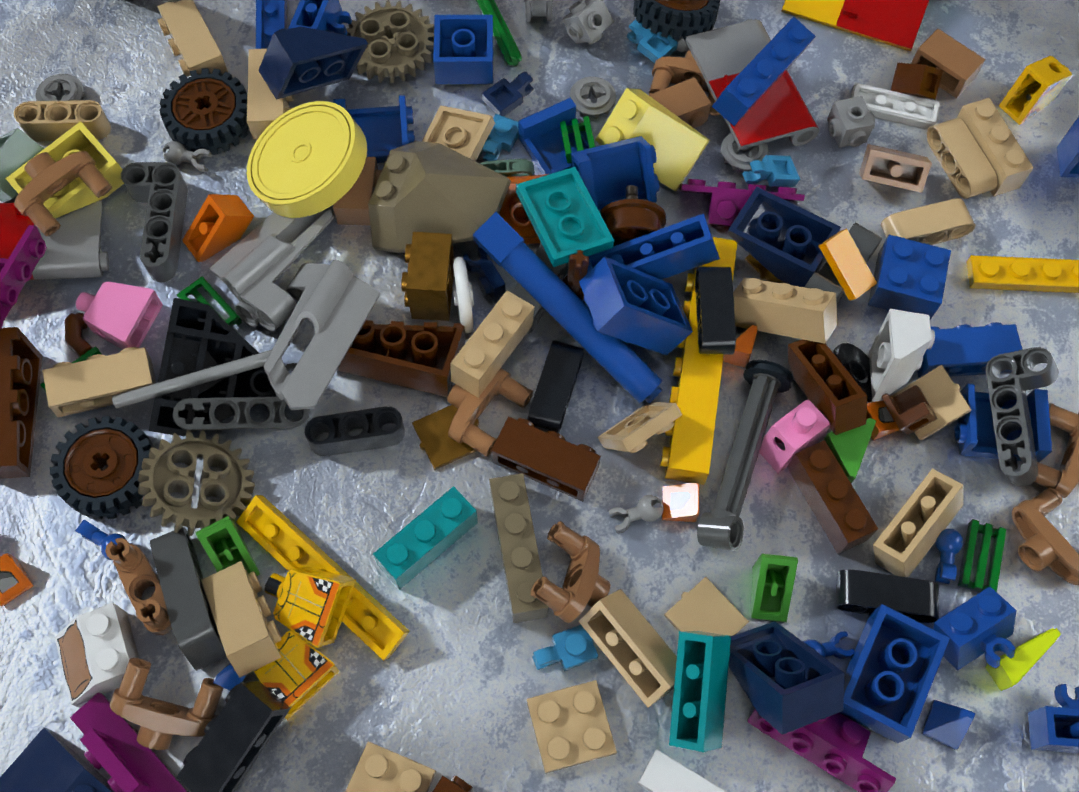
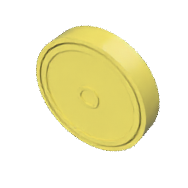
(307, 159)

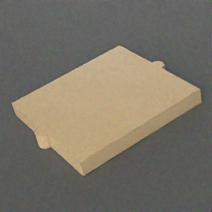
(943, 397)
(706, 611)

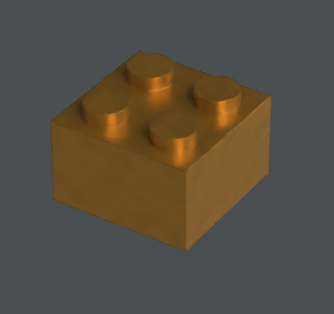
(429, 276)

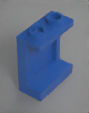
(383, 127)
(543, 136)
(615, 166)
(976, 429)

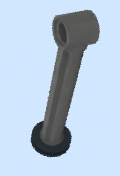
(722, 525)

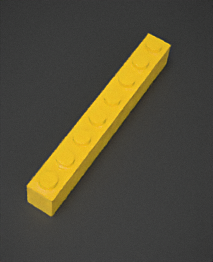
(697, 391)

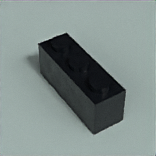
(233, 739)

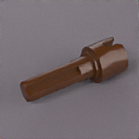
(576, 271)

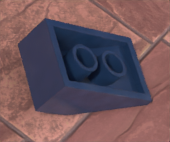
(309, 59)
(782, 236)
(785, 677)
(51, 767)

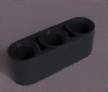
(715, 310)
(555, 386)
(340, 424)
(865, 591)

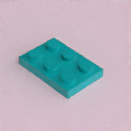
(564, 215)

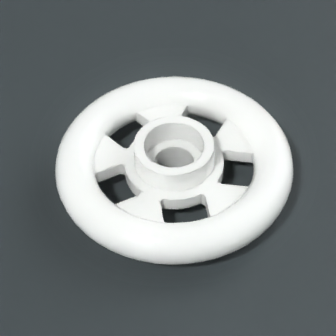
(463, 293)

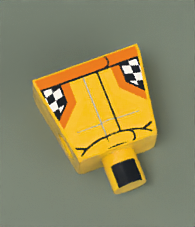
(1041, 80)
(311, 602)
(297, 673)

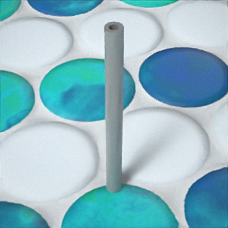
(190, 380)

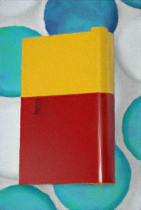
(880, 20)

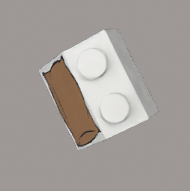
(95, 652)

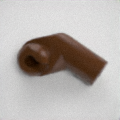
(73, 334)

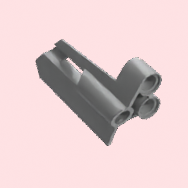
(261, 259)
(337, 308)

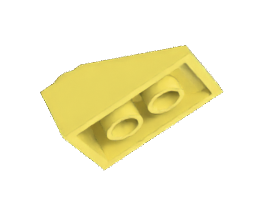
(673, 139)
(75, 194)

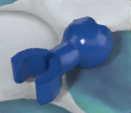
(97, 536)
(948, 543)
(828, 648)

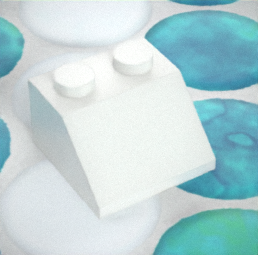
(898, 350)

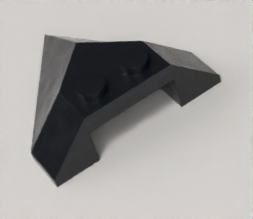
(194, 342)

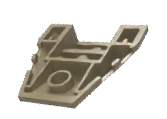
(432, 192)

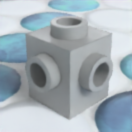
(587, 21)
(850, 122)

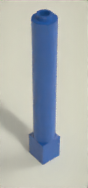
(613, 354)

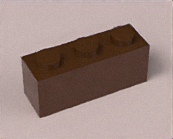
(828, 385)
(546, 457)
(831, 497)

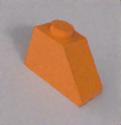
(217, 225)

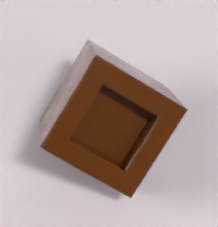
(917, 80)
(910, 409)

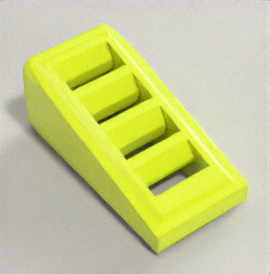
(1025, 657)

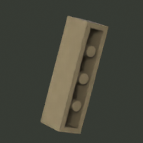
(517, 546)

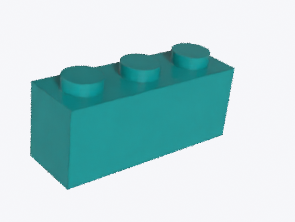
(426, 537)
(700, 690)

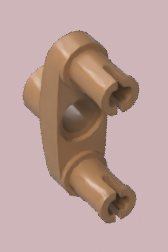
(676, 70)
(51, 177)
(471, 407)
(1067, 476)
(1043, 542)
(136, 576)
(582, 582)
(159, 718)

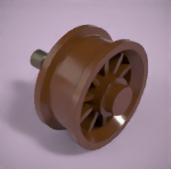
(632, 217)

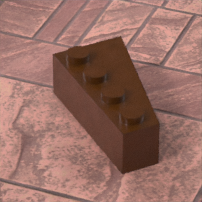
(406, 354)
(18, 401)

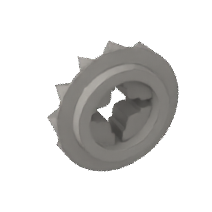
(54, 85)
(602, 91)
(730, 152)

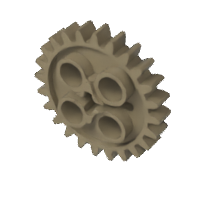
(396, 41)
(162, 478)

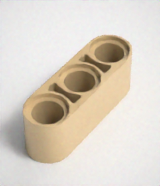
(53, 118)
(961, 158)
(931, 222)

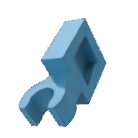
(651, 44)
(502, 136)
(776, 169)
(570, 648)

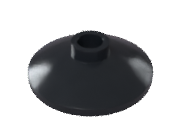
(857, 364)

